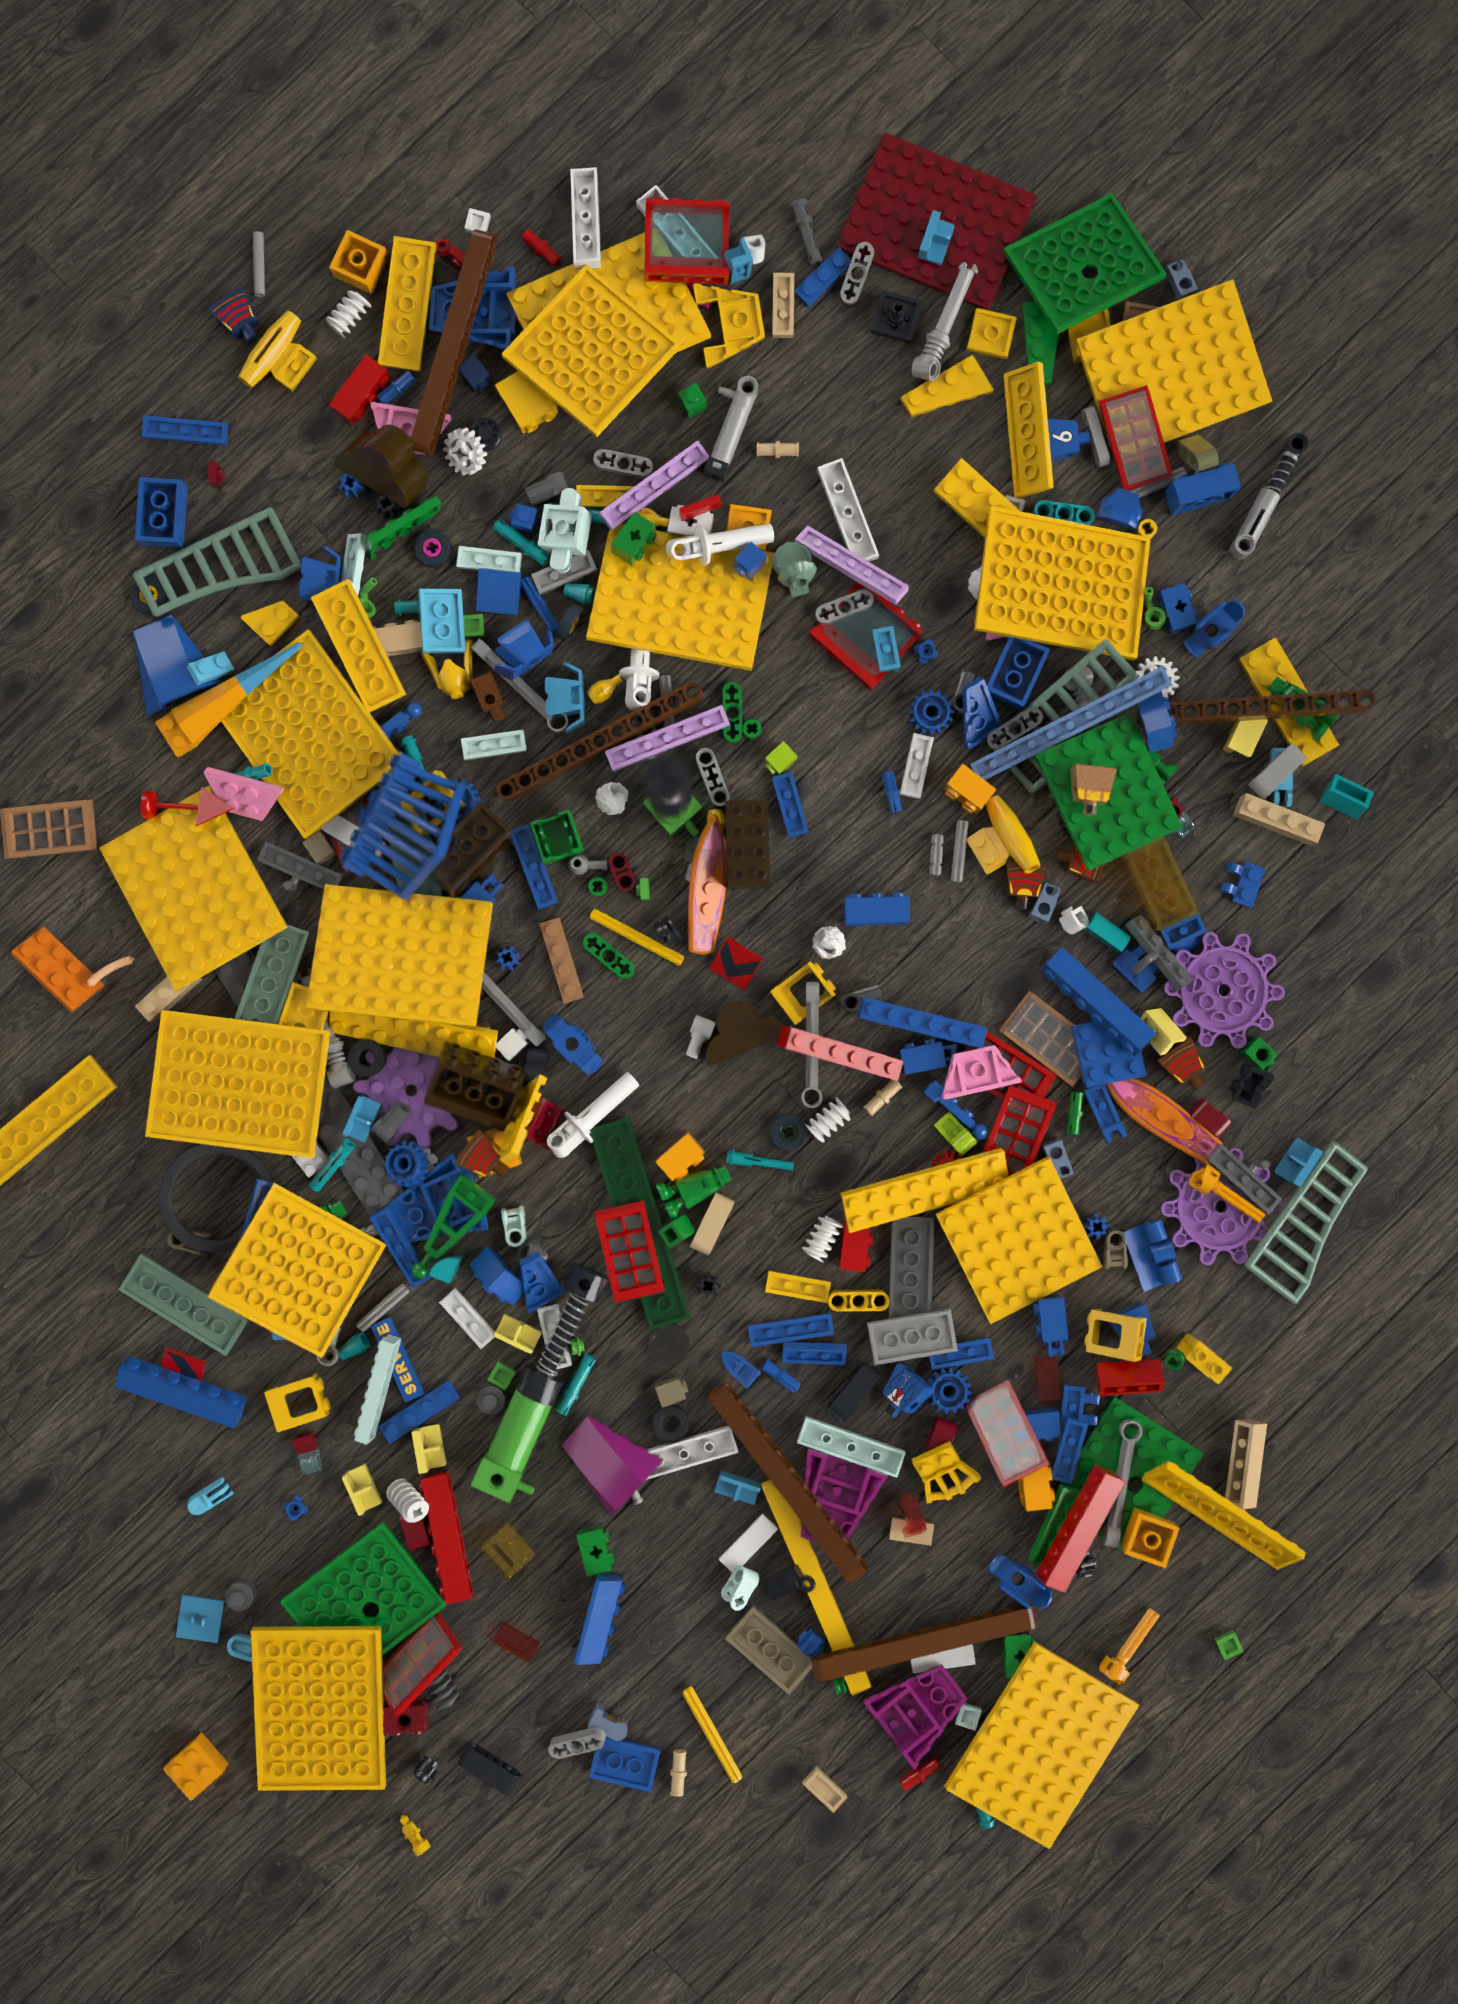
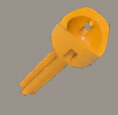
(1208, 1180)
(1114, 1667)

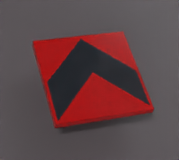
(736, 963)
(183, 1364)

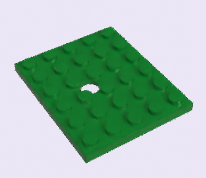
(1091, 237)
(1137, 803)
(1150, 1451)
(368, 1571)

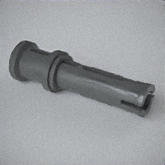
(804, 224)

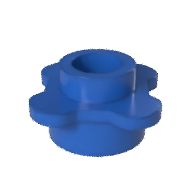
(927, 645)
(291, 1512)

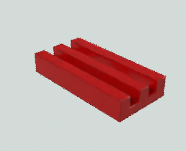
(700, 507)

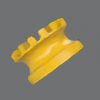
(1152, 525)

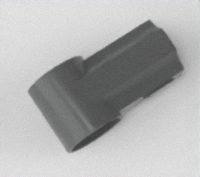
(548, 489)
(965, 678)
(871, 992)
(388, 1125)

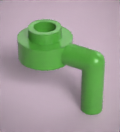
(363, 594)
(1152, 611)

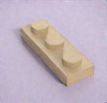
(783, 305)

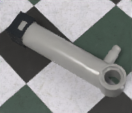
(732, 428)

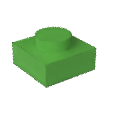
(474, 625)
(642, 889)
(502, 1375)
(1228, 1645)

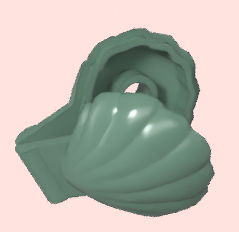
(794, 567)

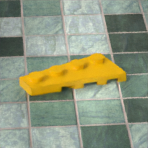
(951, 386)
(520, 1119)

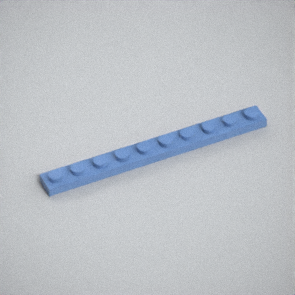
(1072, 723)

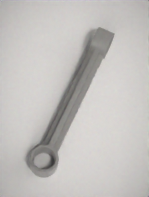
(518, 684)
(512, 1011)
(812, 1026)
(1111, 1531)

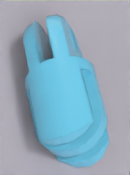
(209, 1497)

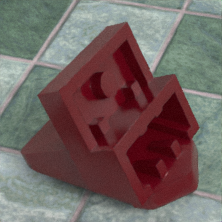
(545, 1121)

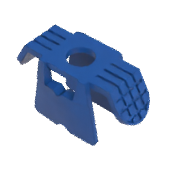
(318, 575)
(1224, 618)
(521, 647)
(583, 1056)
(1031, 1588)

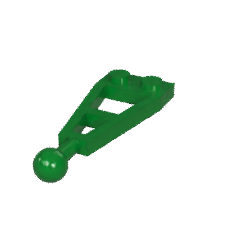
(471, 1196)

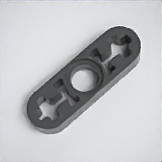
(1031, 724)

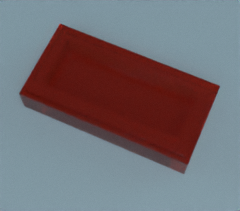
(1048, 1378)
(516, 1642)

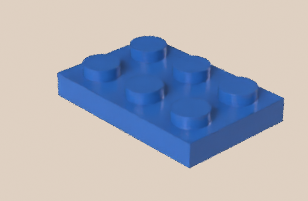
(626, 1763)

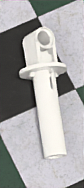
(703, 544)
(638, 679)
(577, 1128)

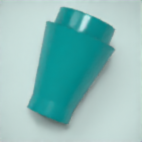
(581, 592)
(355, 1345)

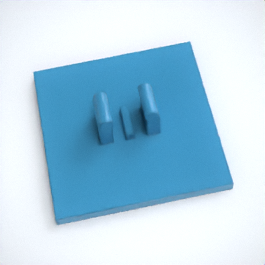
(200, 1618)

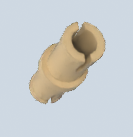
(777, 449)
(882, 1097)
(678, 1772)

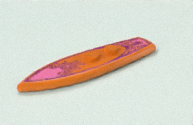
(707, 888)
(1163, 1117)

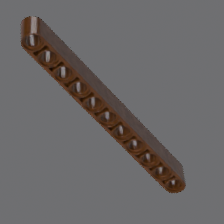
(453, 341)
(1266, 712)
(589, 742)
(788, 1482)
(923, 1642)

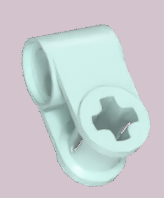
(514, 1224)
(740, 1585)

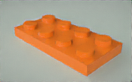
(56, 969)

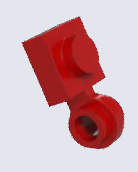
(456, 254)

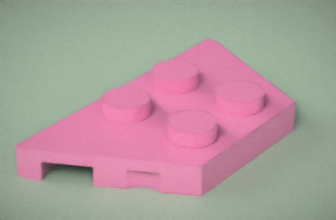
(400, 417)
(245, 795)
(977, 1071)

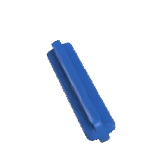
(539, 604)

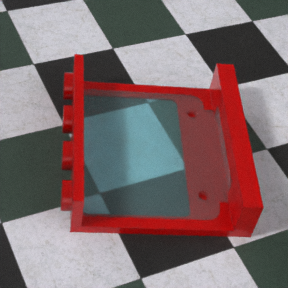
(686, 241)
(852, 639)

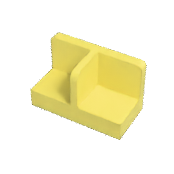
(1245, 737)
(1165, 1028)
(518, 1333)
(428, 1447)
(361, 1489)

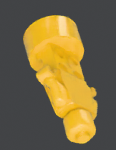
(412, 1832)

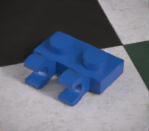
(1247, 884)
(1124, 965)
(1073, 1404)

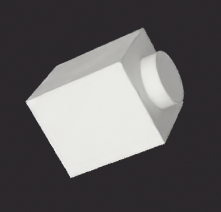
(512, 1043)

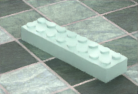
(377, 1389)
(851, 1446)

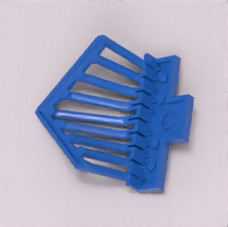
(379, 815)

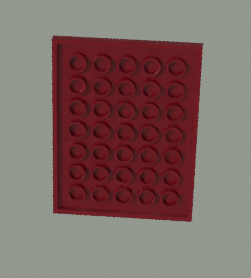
(897, 205)

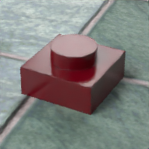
(215, 474)

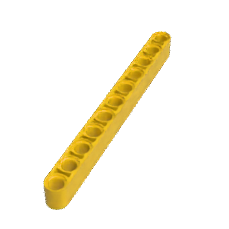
(821, 1596)

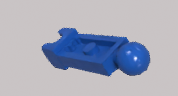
(400, 720)
(934, 1092)
(1104, 1112)

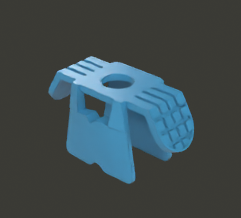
(566, 697)

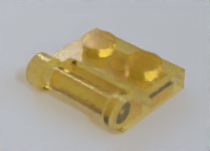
(513, 1546)

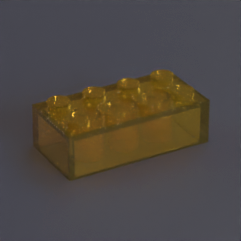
(1160, 884)

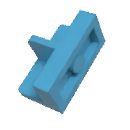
(936, 239)
(739, 262)
(886, 649)
(362, 1118)
(1298, 1162)
(737, 1487)

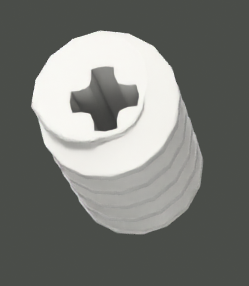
(347, 312)
(829, 1120)
(822, 1237)
(407, 1500)

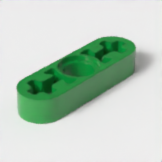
(737, 697)
(593, 950)

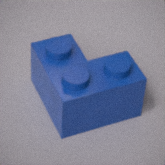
(1157, 723)
(497, 1276)

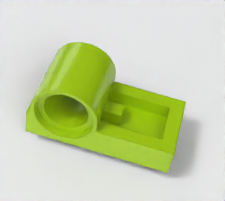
(955, 1133)

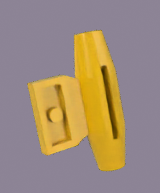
(277, 354)
(1004, 839)

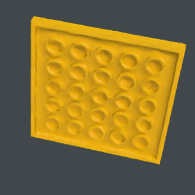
(591, 350)
(1019, 1240)
(297, 1270)

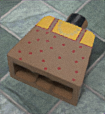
(1091, 786)

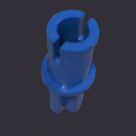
(396, 388)
(891, 792)
(780, 1376)

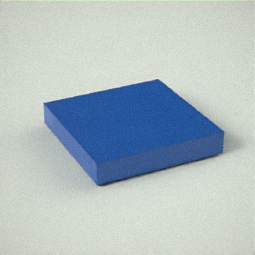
(498, 591)

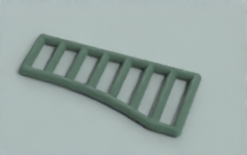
(233, 581)
(1057, 687)
(1319, 1239)

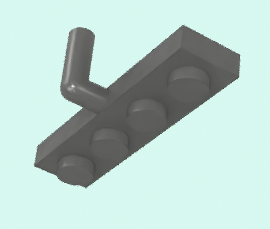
(297, 867)
(1158, 953)
(1244, 1177)

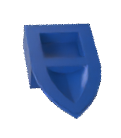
(740, 1368)

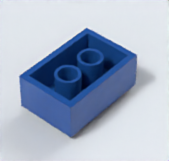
(1202, 489)
(161, 512)
(1016, 671)
(876, 910)

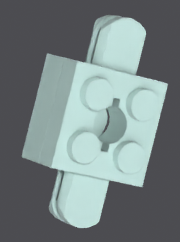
(556, 528)

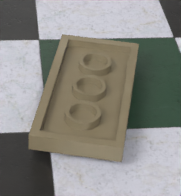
(769, 1649)

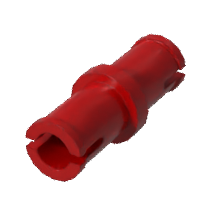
(541, 248)
(919, 1773)

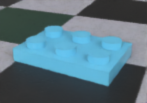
(441, 620)

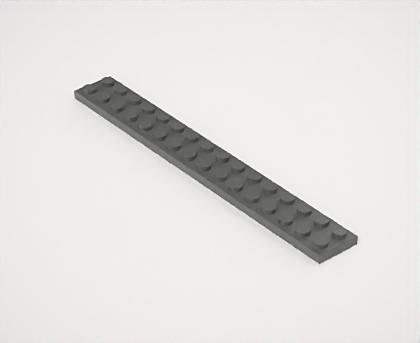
(365, 1163)

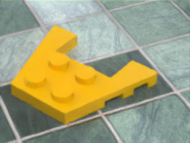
(739, 320)

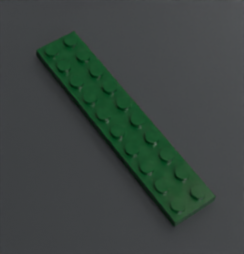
(627, 1184)

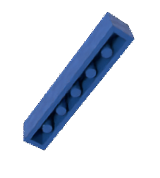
(1098, 1002)
(921, 1022)
(180, 1392)

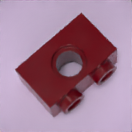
(418, 1715)

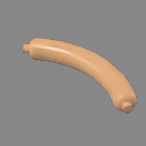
(108, 969)

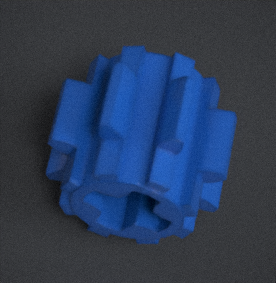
(345, 486)
(506, 952)
(1091, 1231)
(811, 1643)

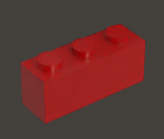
(360, 390)
(854, 1249)
(1129, 1377)

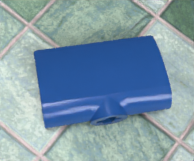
(1152, 1255)

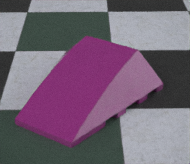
(609, 1462)
(841, 1488)
(917, 1710)

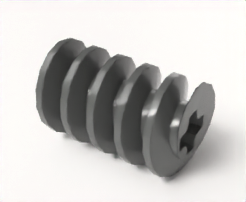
(444, 1690)

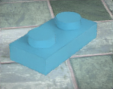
(210, 668)

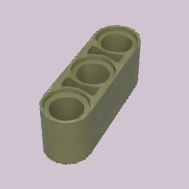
(1197, 453)

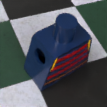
(237, 315)

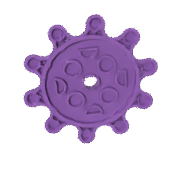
(1247, 990)
(390, 1085)
(1208, 1227)

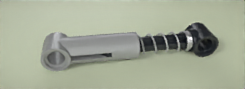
(1268, 497)

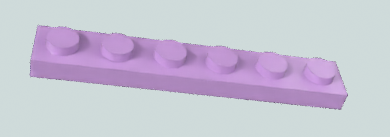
(654, 485)
(852, 565)
(667, 738)

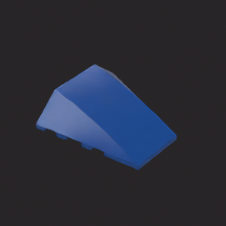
(495, 319)
(162, 659)
(421, 1203)

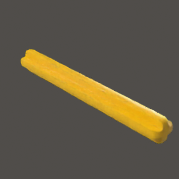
(636, 937)
(712, 1734)

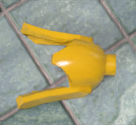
(452, 679)

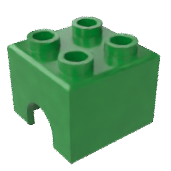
(557, 837)

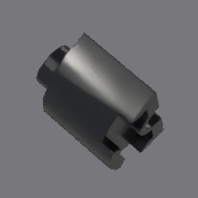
(1250, 1085)

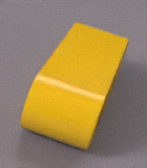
(867, 1305)

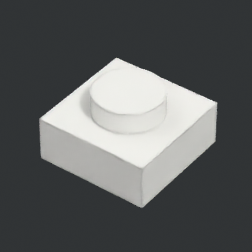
(477, 220)

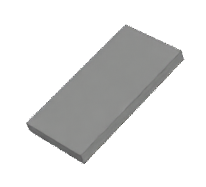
(912, 1336)

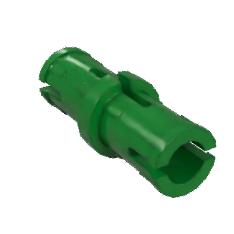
(1075, 1113)

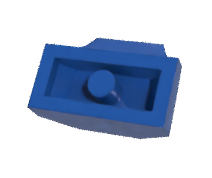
(1121, 509)
(1184, 935)

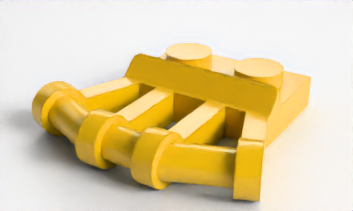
(939, 1462)

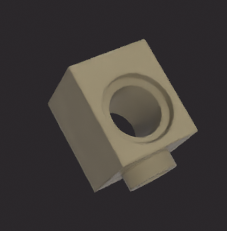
(319, 847)
(671, 1391)

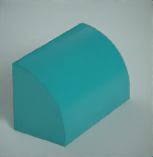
(1346, 797)
(1107, 933)
(447, 1267)

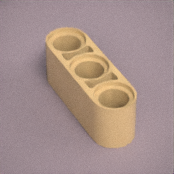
(712, 1224)

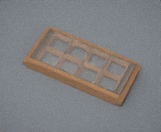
(48, 829)
(1044, 1036)

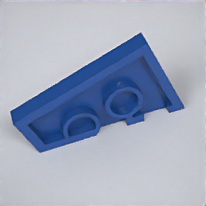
(978, 713)
(538, 1282)

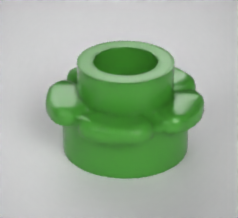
(576, 1346)

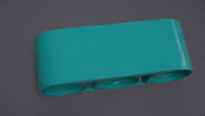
(1072, 511)

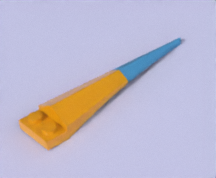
(196, 718)

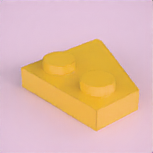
(271, 621)

